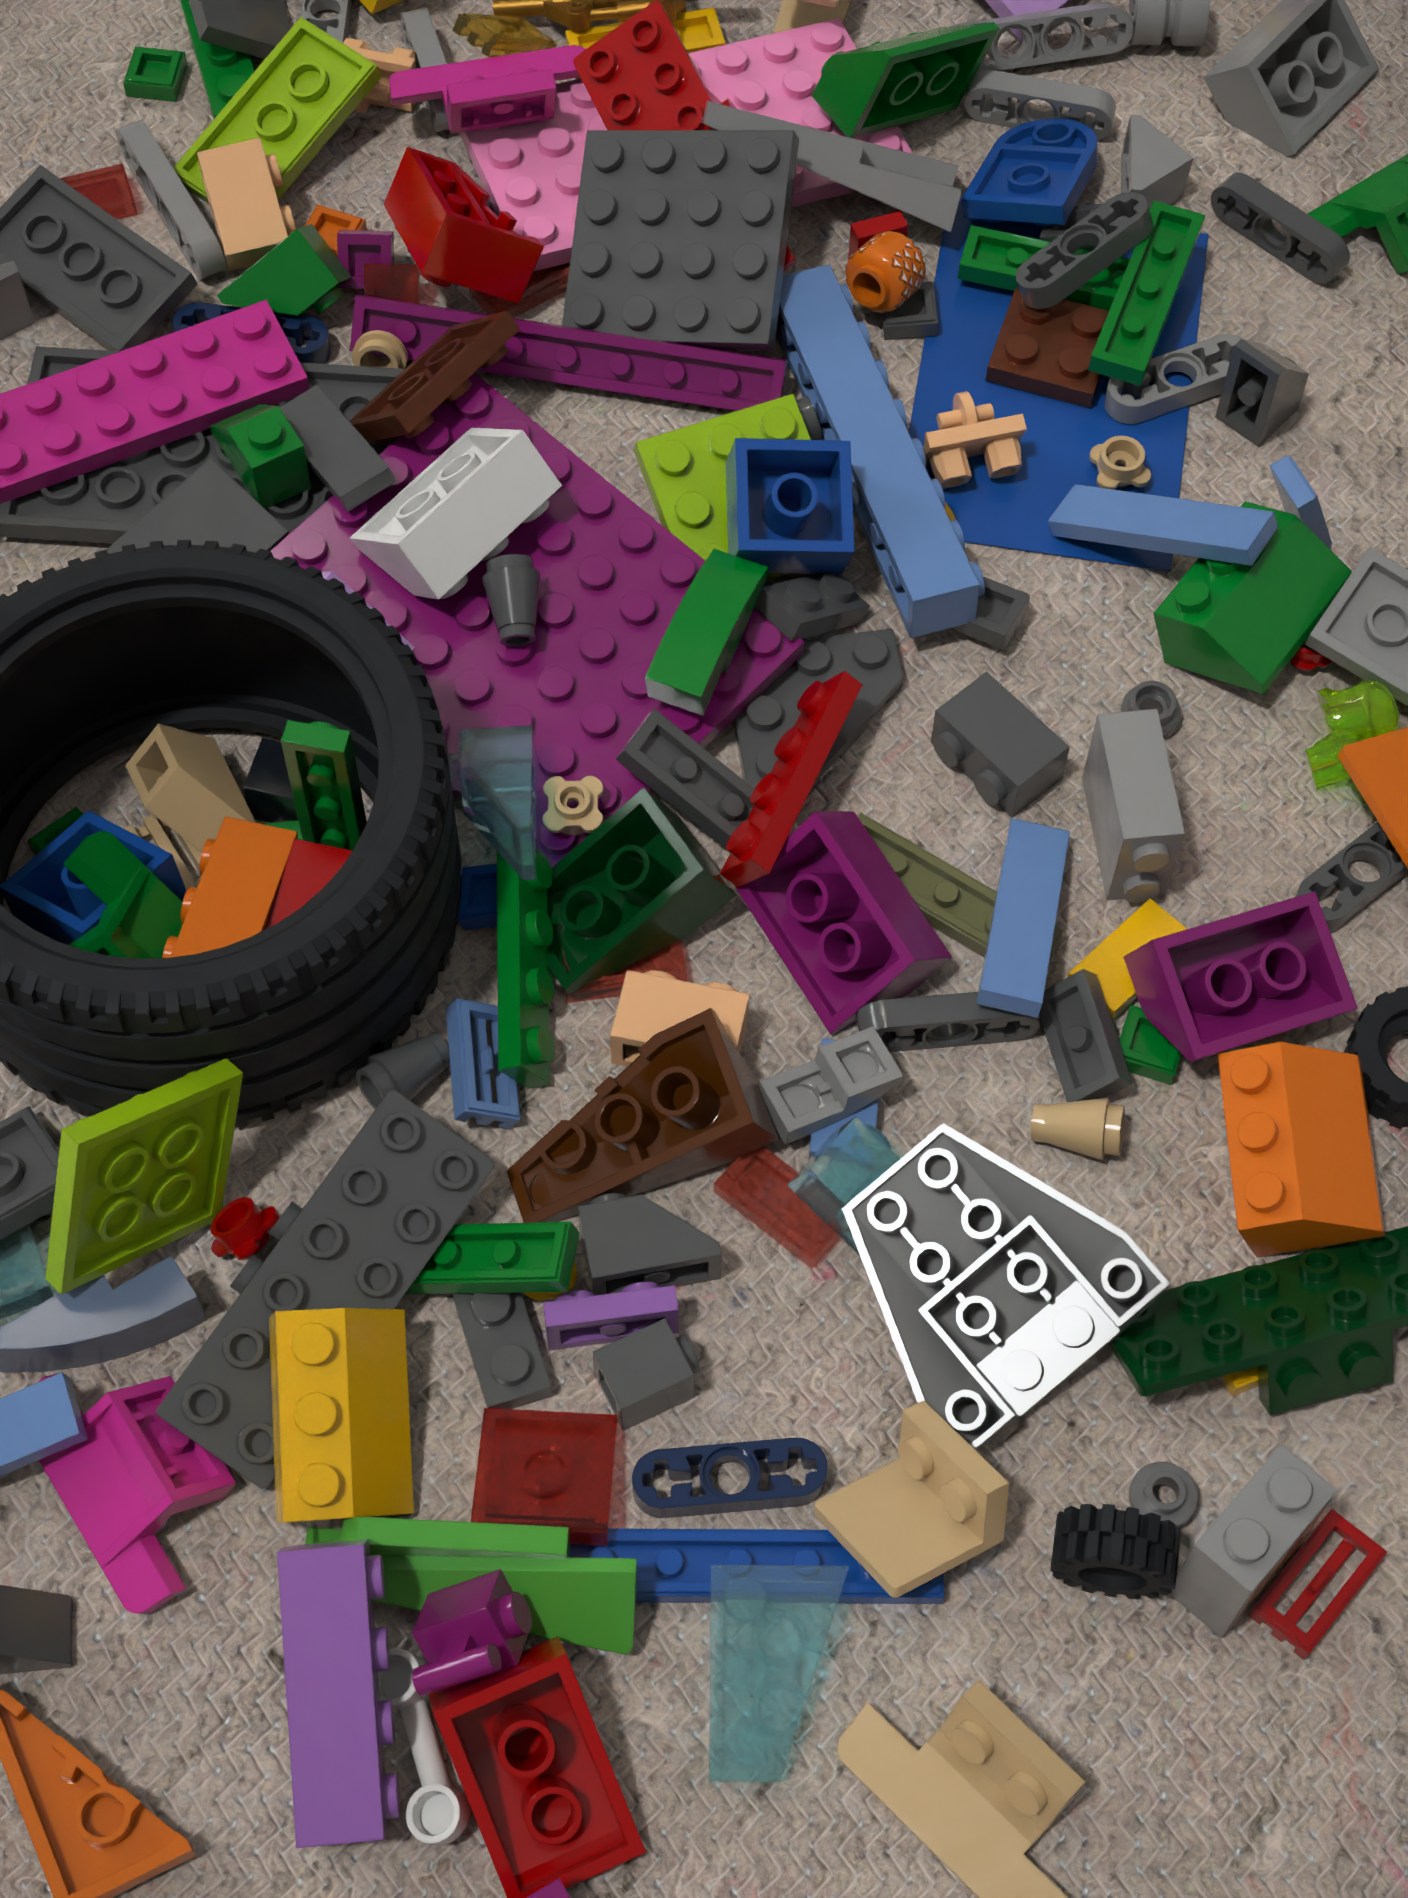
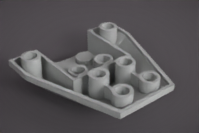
(992, 1280)

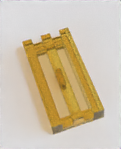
(501, 34)

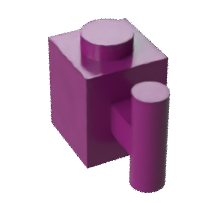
(470, 1632)

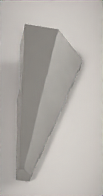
(888, 175)

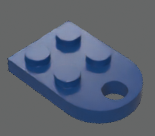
(1033, 173)

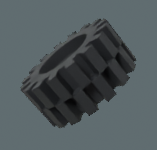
(1116, 1551)

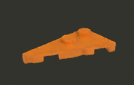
(81, 1822)

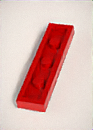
(784, 790)

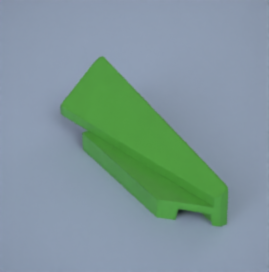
(568, 1597)

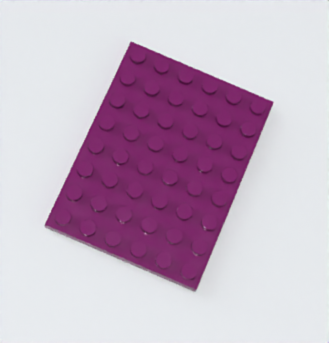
(601, 614)

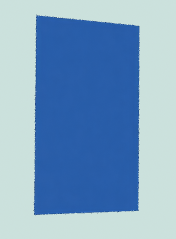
(1058, 434)

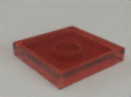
(547, 1471)

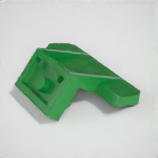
(1374, 202)
(138, 908)

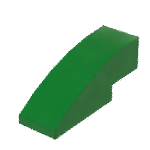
(705, 631)

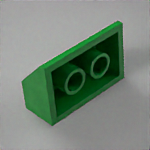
(902, 77)
(1251, 619)

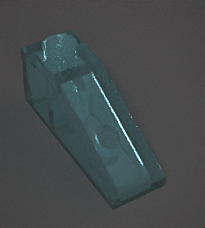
(500, 790)

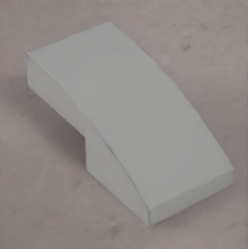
(832, 1086)

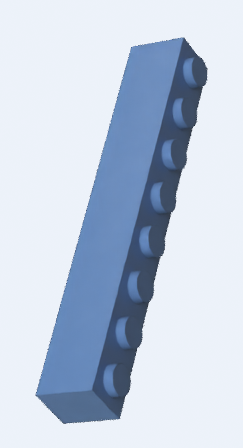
(891, 490)

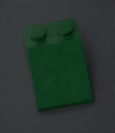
(629, 892)

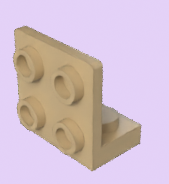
(921, 1510)

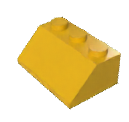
(340, 1414)

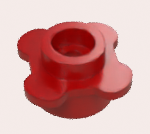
(242, 1228)

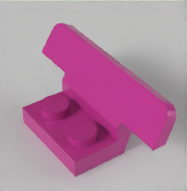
(490, 89)
(128, 1485)

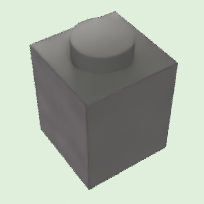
(646, 1373)

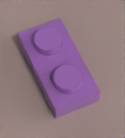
(586, 1319)

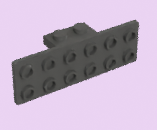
(346, 1248)

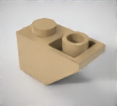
(186, 783)

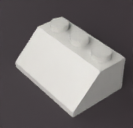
(458, 511)

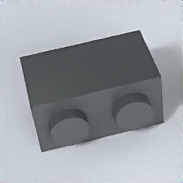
(998, 745)

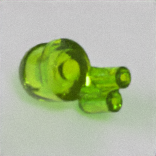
(1350, 717)

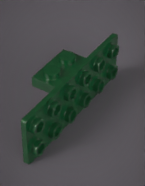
(1307, 1321)

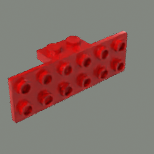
(647, 79)

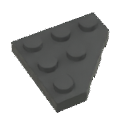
(866, 656)

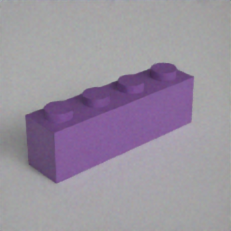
(334, 1693)

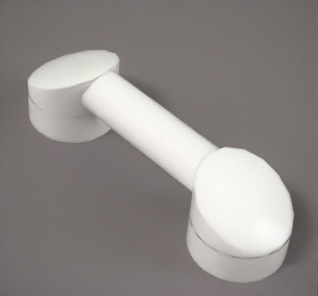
(436, 1810)

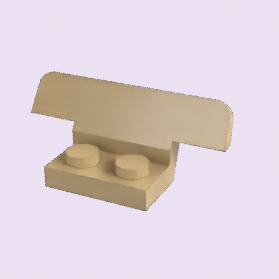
(970, 1792)

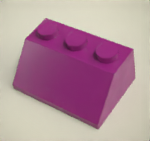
(843, 919)
(1241, 978)

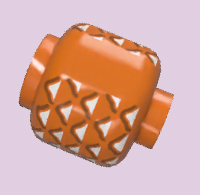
(885, 271)

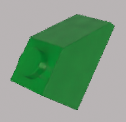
(292, 276)
(264, 453)

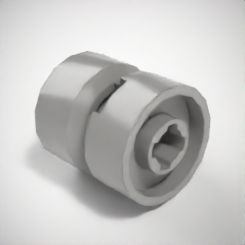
(1179, 20)

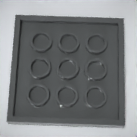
(682, 235)

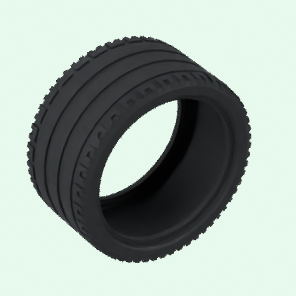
(237, 645)

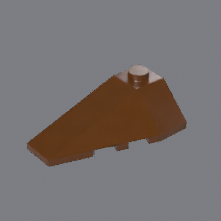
(659, 1121)

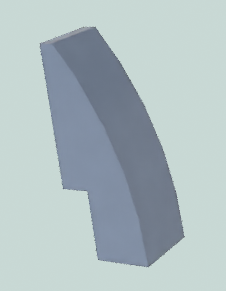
(101, 1322)

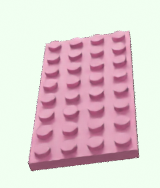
(538, 164)

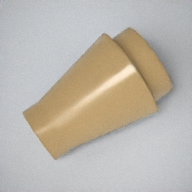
(1081, 1126)

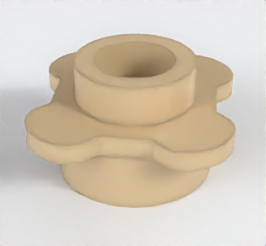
(1122, 452)
(576, 820)

